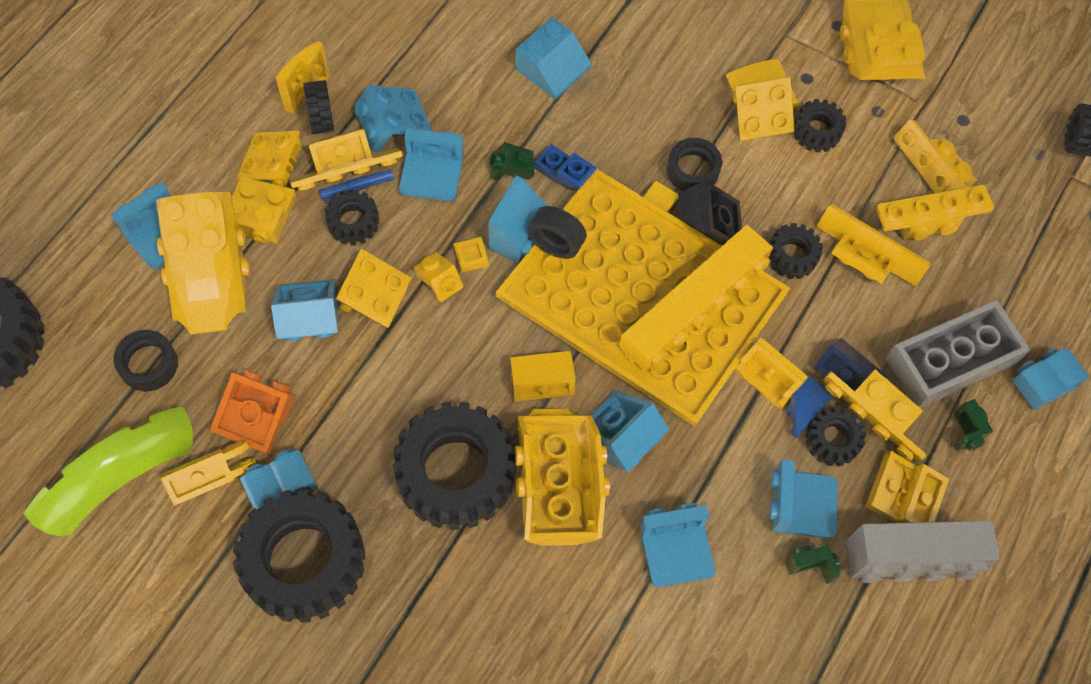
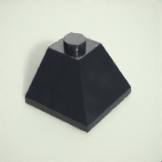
(710, 210)

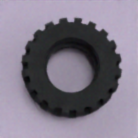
(18, 333)
(453, 426)
(275, 522)

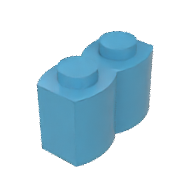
(1050, 378)
(283, 474)

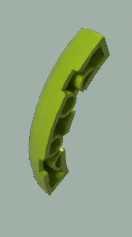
(109, 467)

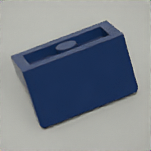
(846, 364)

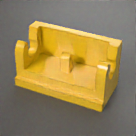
(770, 373)
(542, 376)

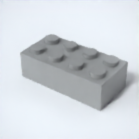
(956, 354)
(922, 550)

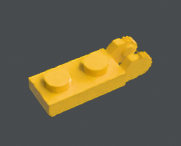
(205, 473)

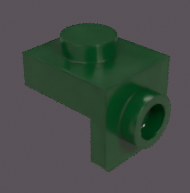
(512, 161)
(974, 424)
(808, 558)

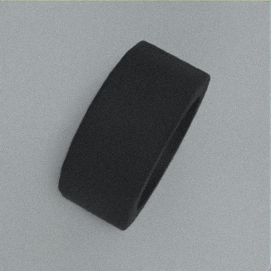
(697, 147)
(557, 232)
(135, 342)

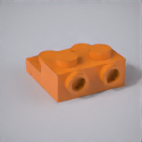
(253, 410)

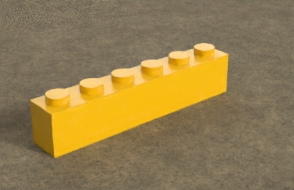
(695, 298)

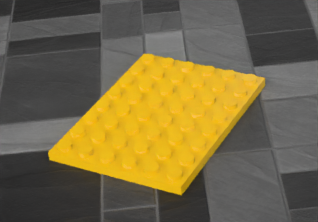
(619, 274)

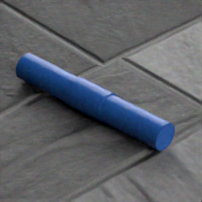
(358, 183)

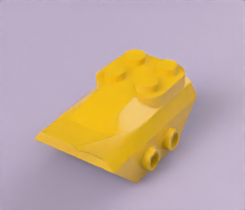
(881, 40)
(202, 259)
(561, 477)

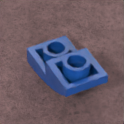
(565, 169)

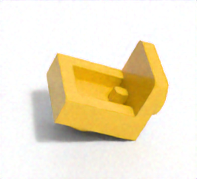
(439, 275)

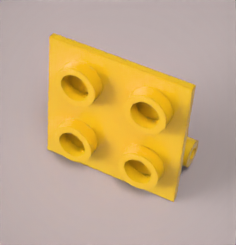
(764, 108)
(271, 156)
(373, 288)

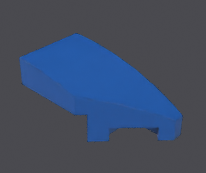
(807, 404)

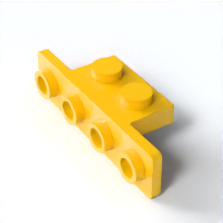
(342, 155)
(934, 159)
(934, 213)
(869, 249)
(883, 407)

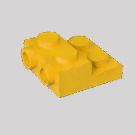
(262, 208)

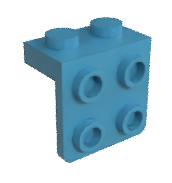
(388, 112)
(432, 164)
(140, 224)
(803, 502)
(677, 545)

